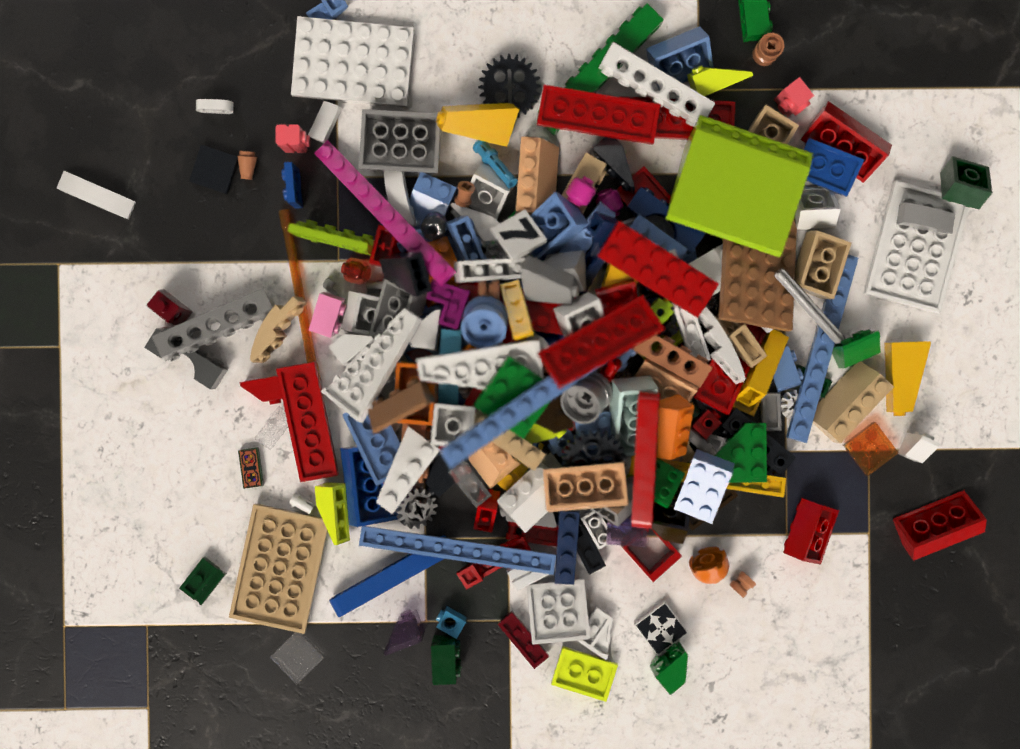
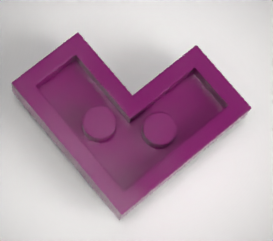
(454, 303)

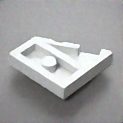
(600, 629)

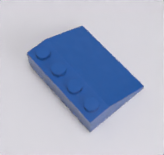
(362, 491)

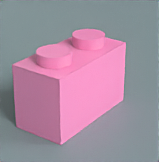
(327, 314)

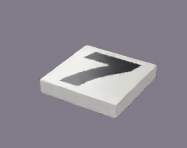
(519, 235)

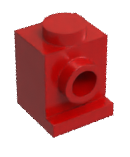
(698, 423)

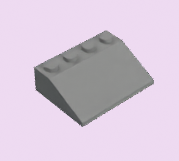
(399, 141)

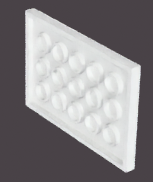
(352, 61)
(914, 263)

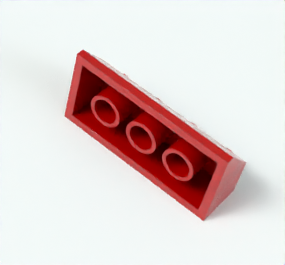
(845, 133)
(939, 525)

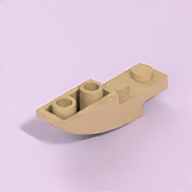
(271, 334)

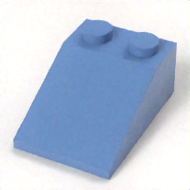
(431, 196)

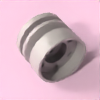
(587, 398)

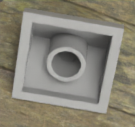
(571, 263)

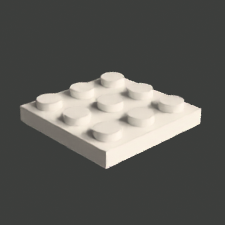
(558, 612)

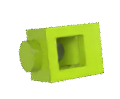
(665, 305)

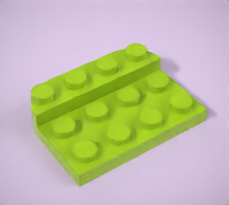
(330, 236)

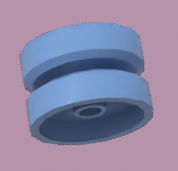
(484, 322)

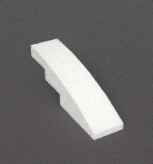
(724, 351)

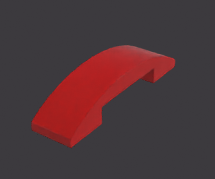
(474, 572)

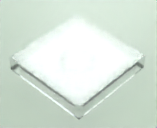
(297, 657)

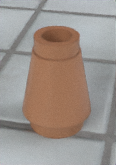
(247, 164)

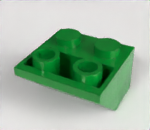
(857, 348)
(671, 668)

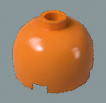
(709, 565)

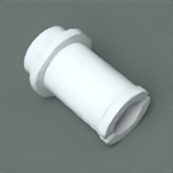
(302, 503)

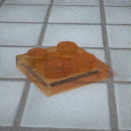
(870, 448)

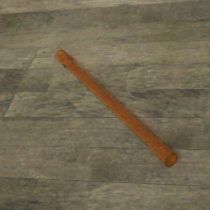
(285, 219)

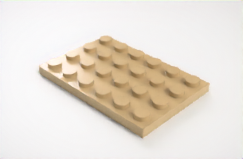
(279, 568)

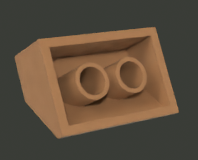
(399, 405)

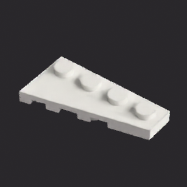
(408, 465)

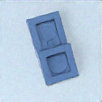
(328, 9)

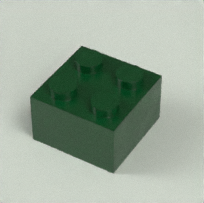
(965, 183)
(444, 659)

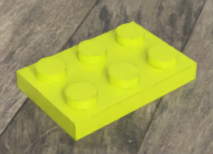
(584, 674)

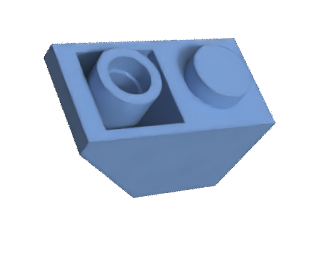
(786, 373)

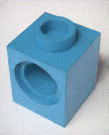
(455, 629)

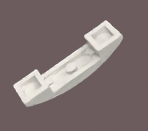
(96, 195)
(398, 195)

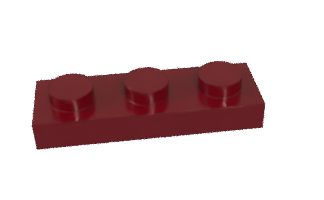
(522, 639)

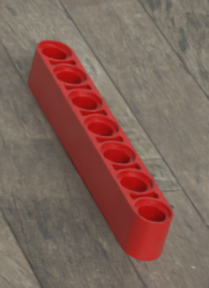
(645, 459)

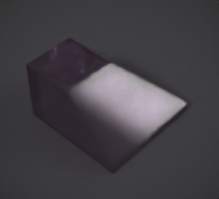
(406, 632)

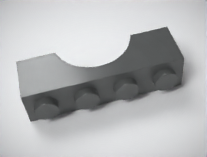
(207, 371)

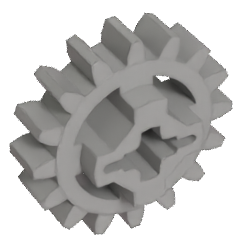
(425, 506)

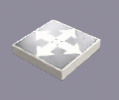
(660, 628)

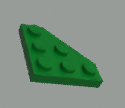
(748, 453)

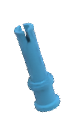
(490, 157)

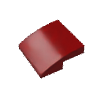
(616, 295)

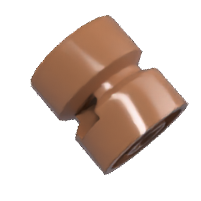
(768, 49)

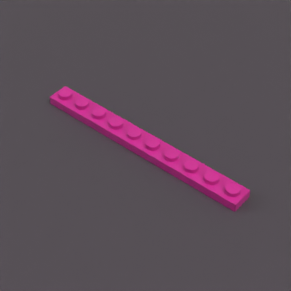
(384, 212)

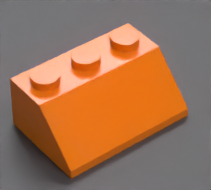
(674, 427)

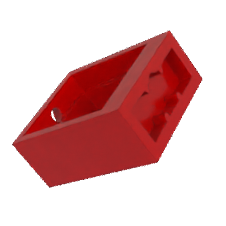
(662, 565)

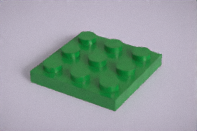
(507, 384)

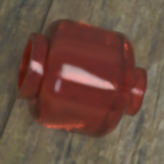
(356, 271)

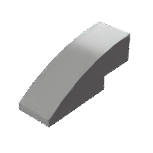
(925, 218)

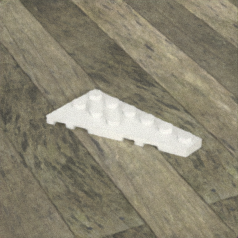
(478, 365)
(372, 367)

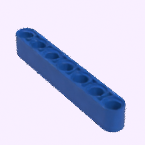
(381, 582)

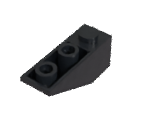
(613, 154)

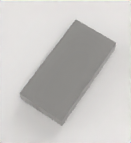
(771, 411)

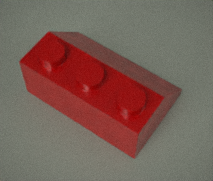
(810, 531)

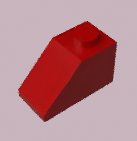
(264, 389)
(487, 512)

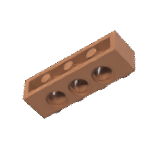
(694, 374)

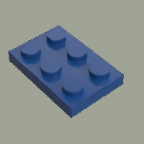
(832, 167)

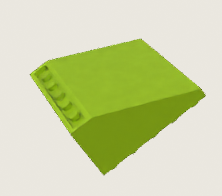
(739, 185)

